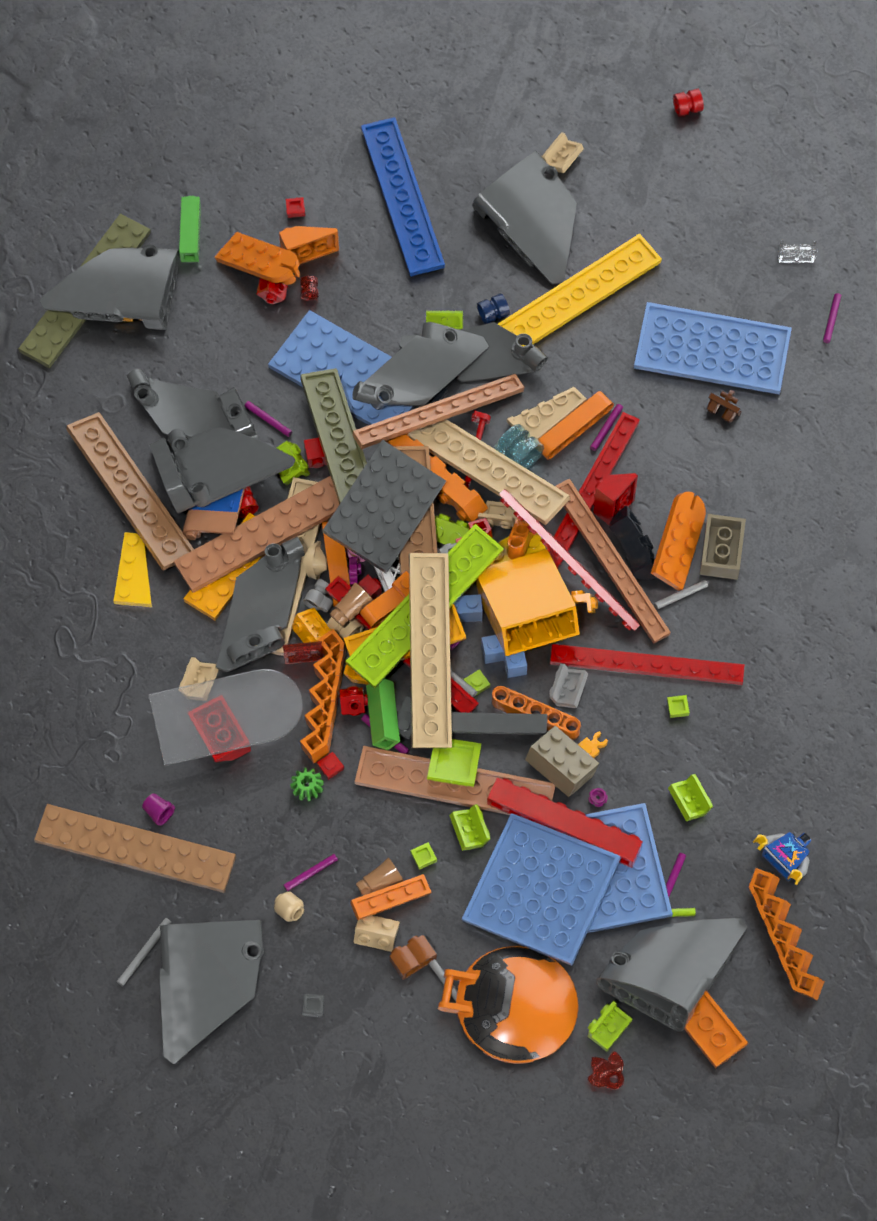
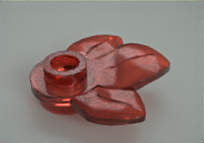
(605, 1069)

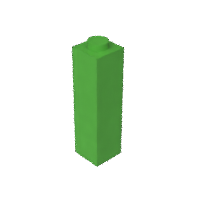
(190, 229)
(383, 714)

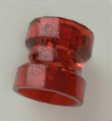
(309, 287)

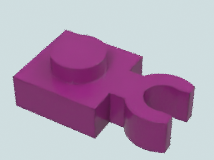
(354, 570)

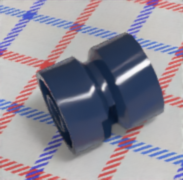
(494, 308)

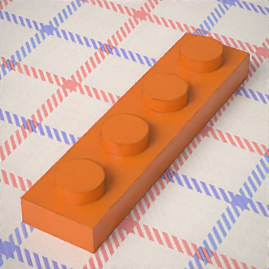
(390, 897)

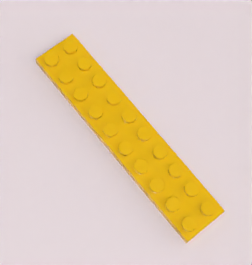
(583, 290)

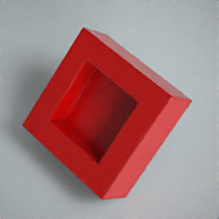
(295, 207)
(330, 765)

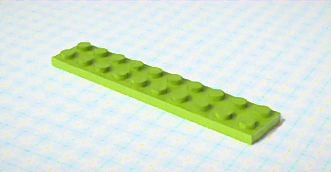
(392, 637)

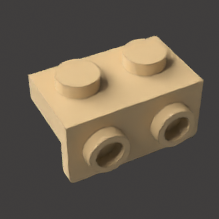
(562, 153)
(499, 515)
(198, 672)
(376, 932)

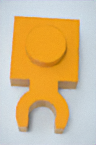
(591, 747)

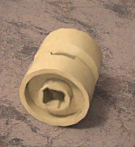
(350, 628)

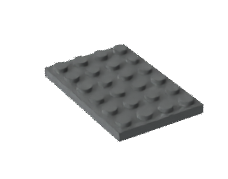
(384, 506)

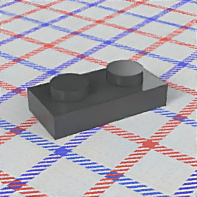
(404, 719)

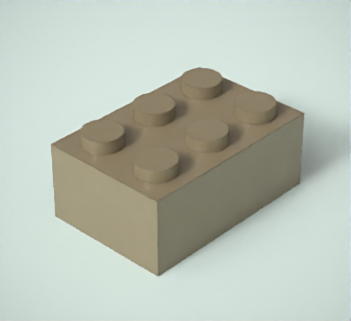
(722, 546)
(562, 761)

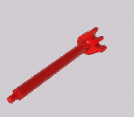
(482, 419)

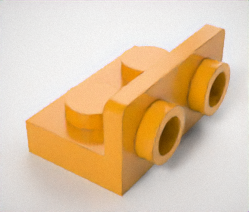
(309, 626)

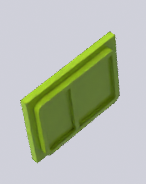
(455, 764)

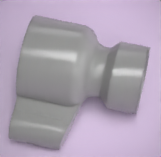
(316, 597)

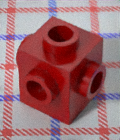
(271, 291)
(353, 701)

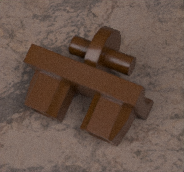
(717, 402)

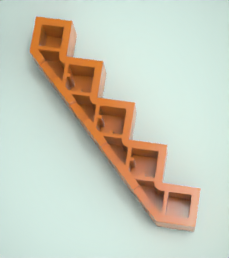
(454, 492)
(325, 697)
(784, 935)

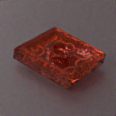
(302, 652)

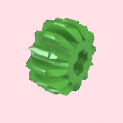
(307, 777)

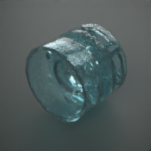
(520, 446)

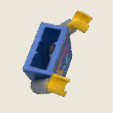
(786, 854)

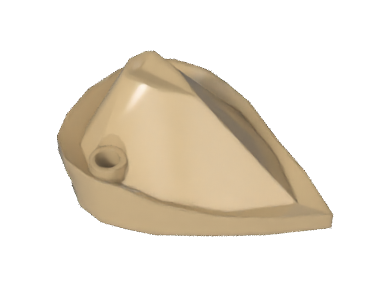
(315, 561)

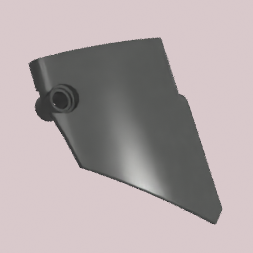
(120, 286)

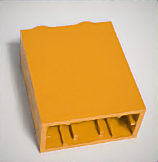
(527, 602)

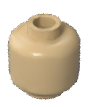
(289, 906)

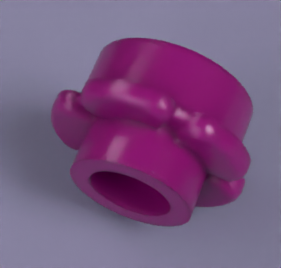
(597, 792)

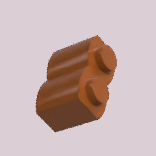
(412, 957)

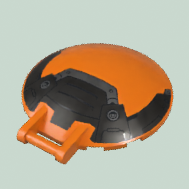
(513, 1004)

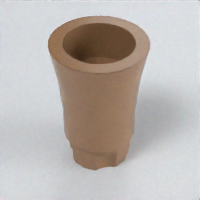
(350, 605)
(381, 877)

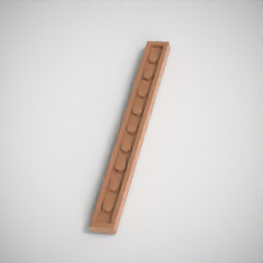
(438, 411)
(613, 564)

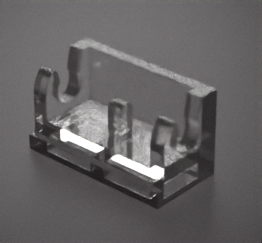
(797, 252)

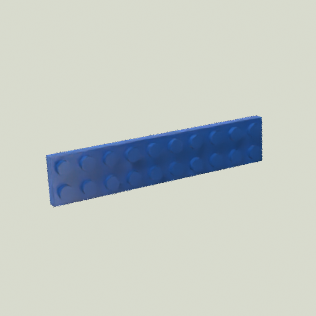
(402, 197)

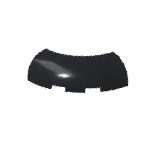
(635, 544)

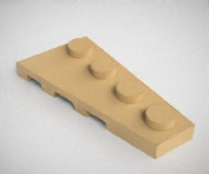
(548, 414)

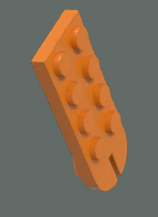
(260, 259)
(679, 540)
(714, 1032)

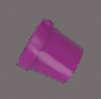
(158, 809)

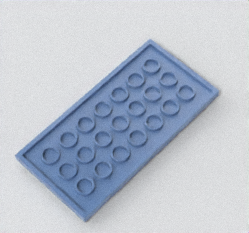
(324, 346)
(713, 348)

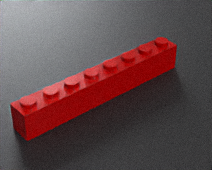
(558, 817)

